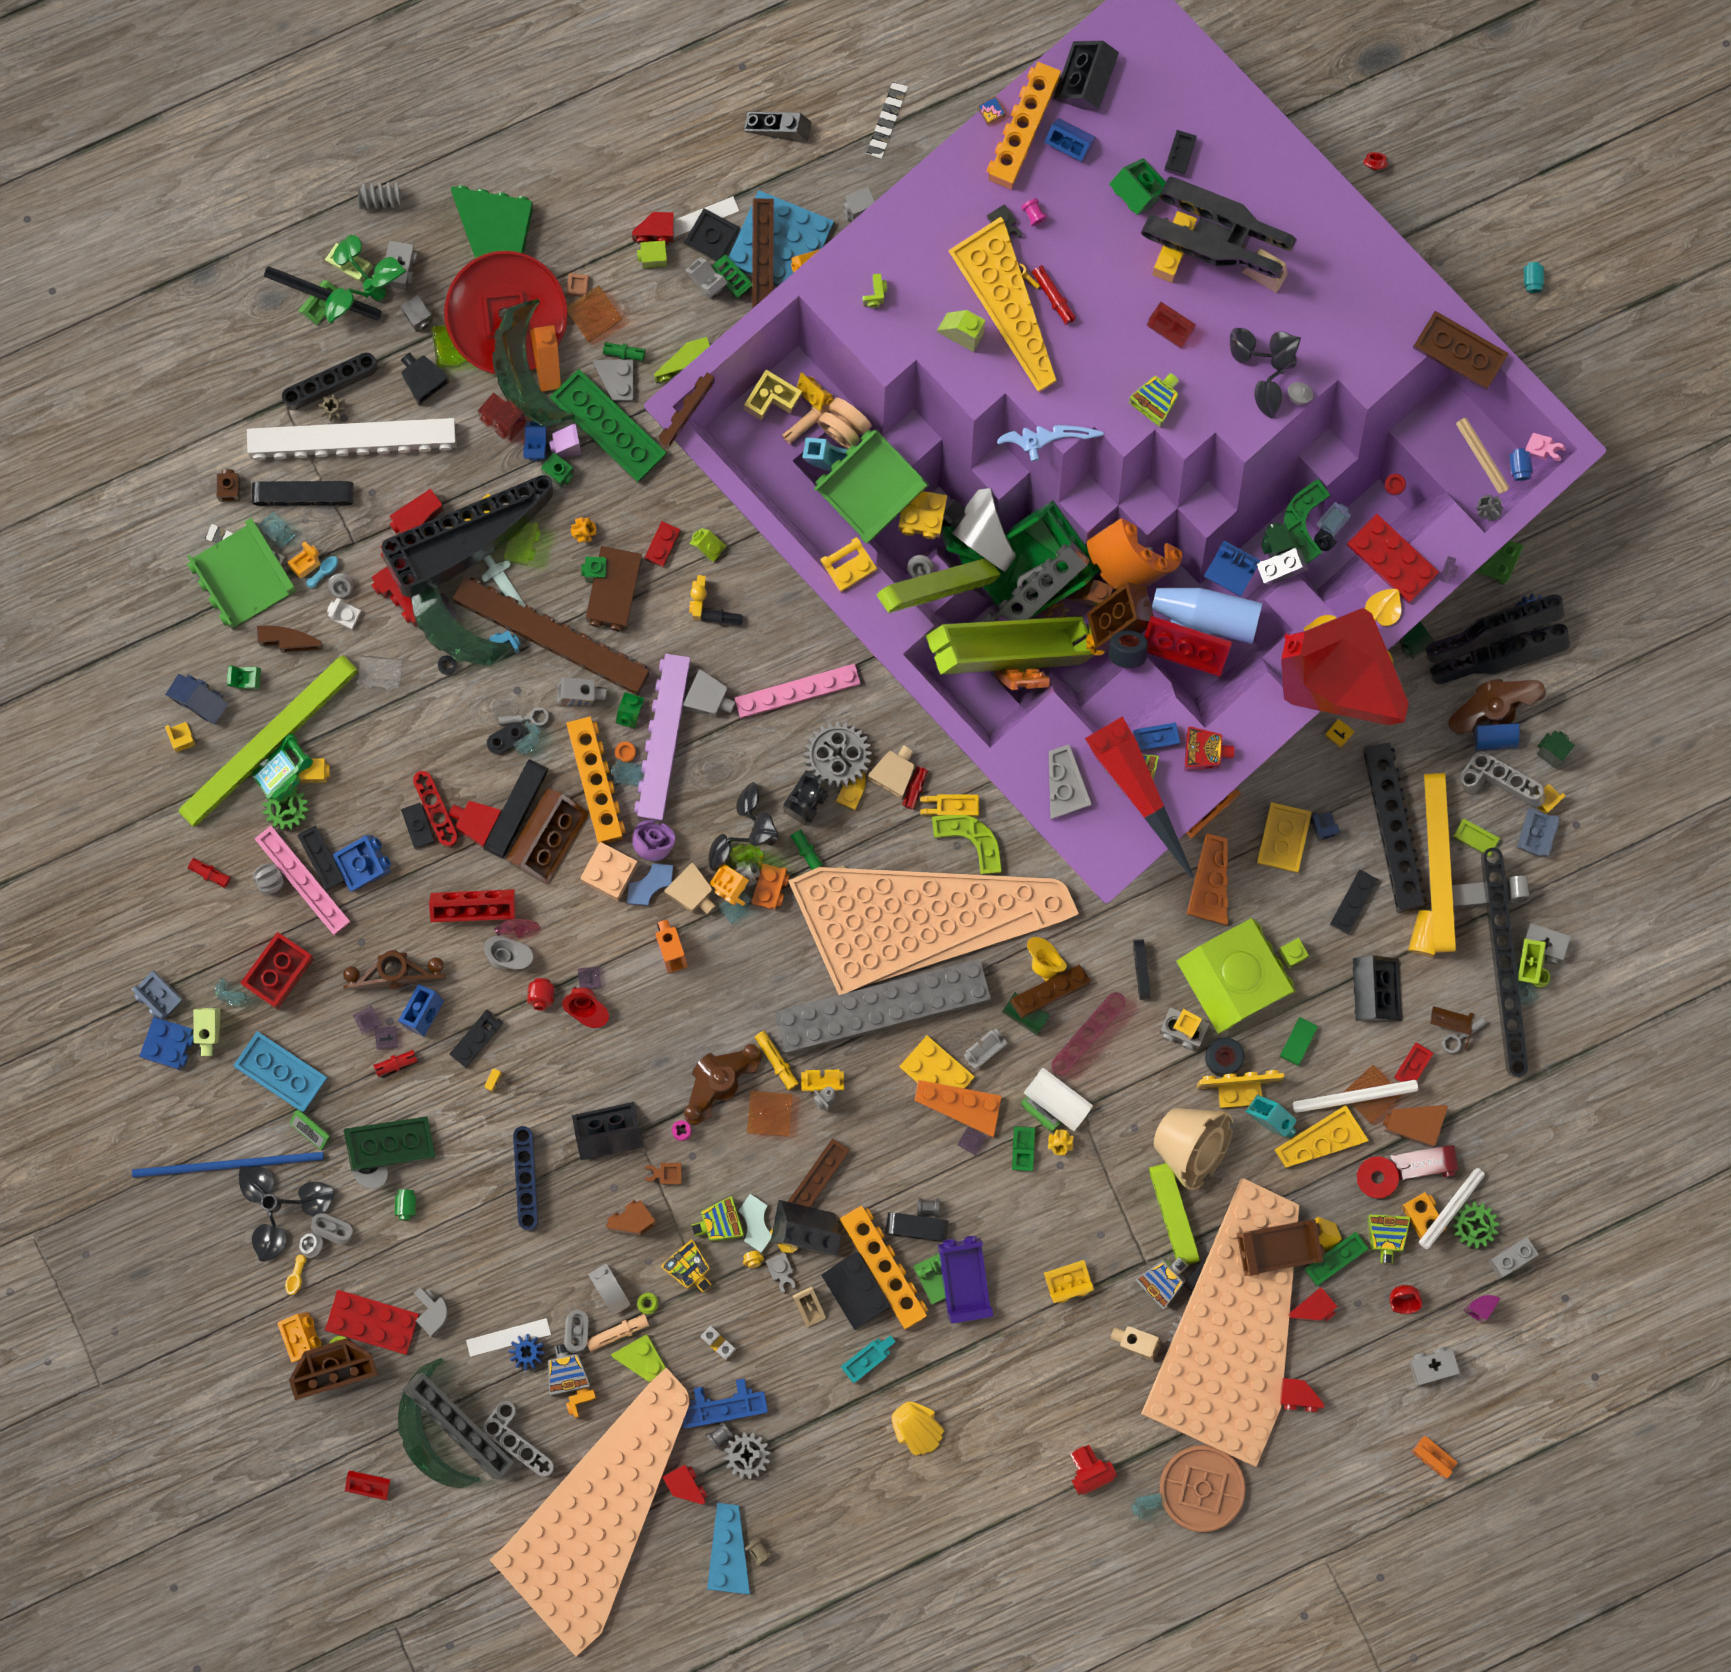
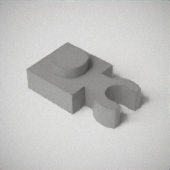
(780, 1269)

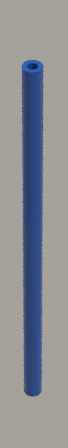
(229, 1164)

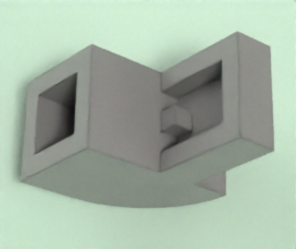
(705, 277)
(609, 1289)
(435, 1316)

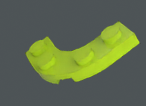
(974, 831)

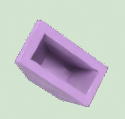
(566, 442)

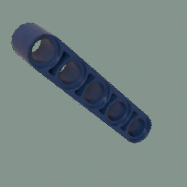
(520, 1169)

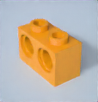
(1417, 1219)

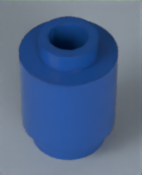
(1521, 464)

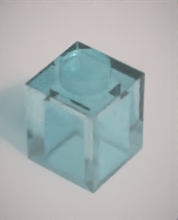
(1334, 519)

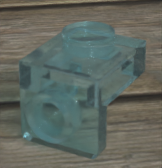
(527, 743)
(232, 998)

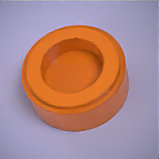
(625, 752)

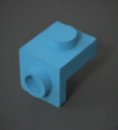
(506, 637)

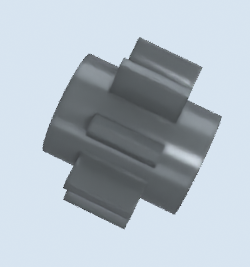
(1489, 507)

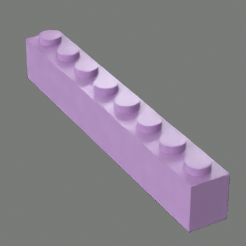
(663, 738)

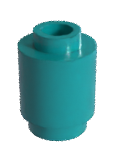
(1534, 277)

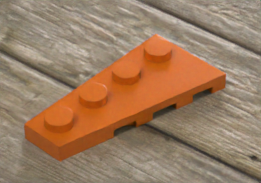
(1210, 885)
(964, 1105)

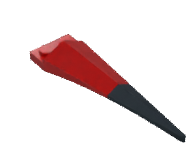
(1122, 759)

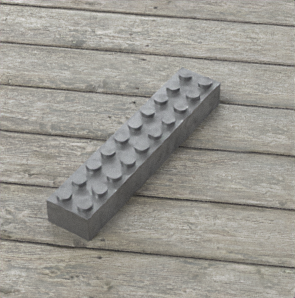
(883, 1006)

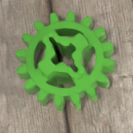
(280, 816)
(1466, 1222)

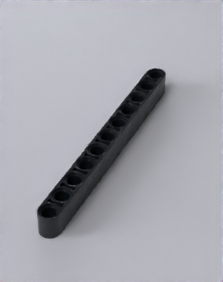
(1500, 972)

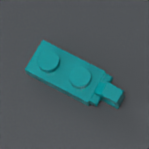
(867, 1358)

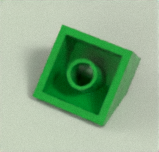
(1138, 185)

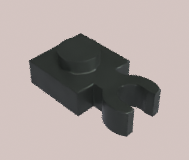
(1008, 219)

